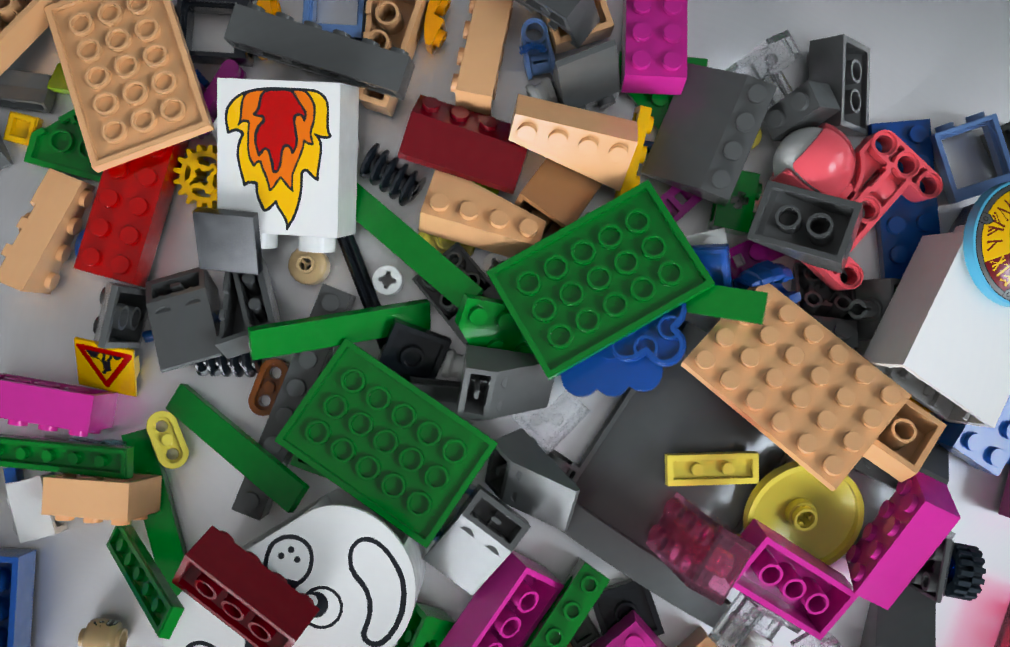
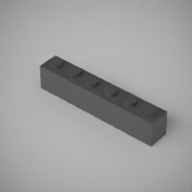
(319, 50)

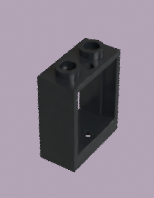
(185, 13)

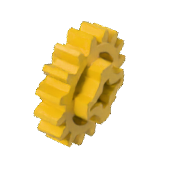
(193, 174)

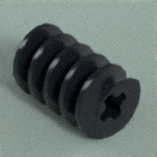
(390, 176)
(236, 366)

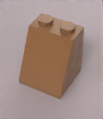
(557, 195)

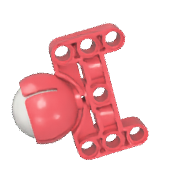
(827, 163)

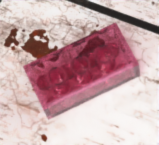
(699, 548)

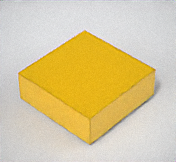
(20, 127)

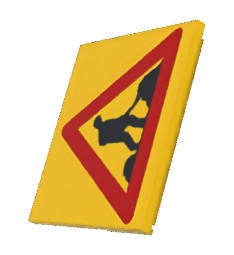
(107, 368)

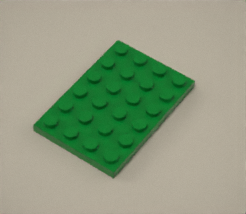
(599, 279)
(386, 442)

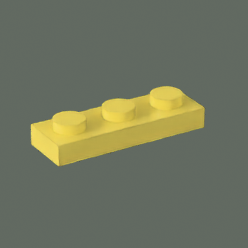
(712, 468)

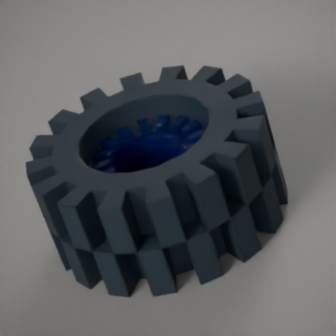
(965, 572)

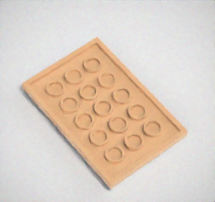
(127, 77)
(798, 386)

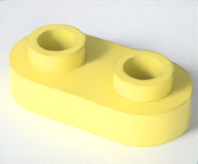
(166, 440)

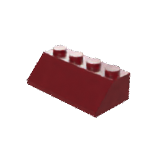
(463, 144)
(244, 592)

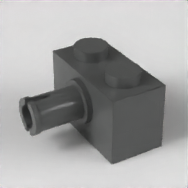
(871, 303)

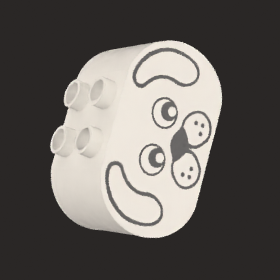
(346, 561)

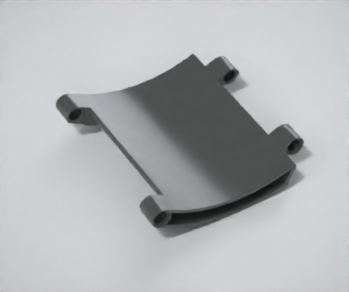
(625, 476)

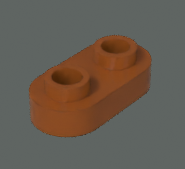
(267, 385)

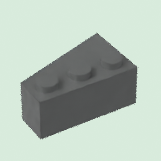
(573, 16)
(246, 303)

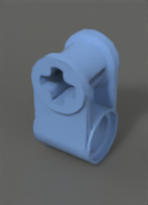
(534, 61)

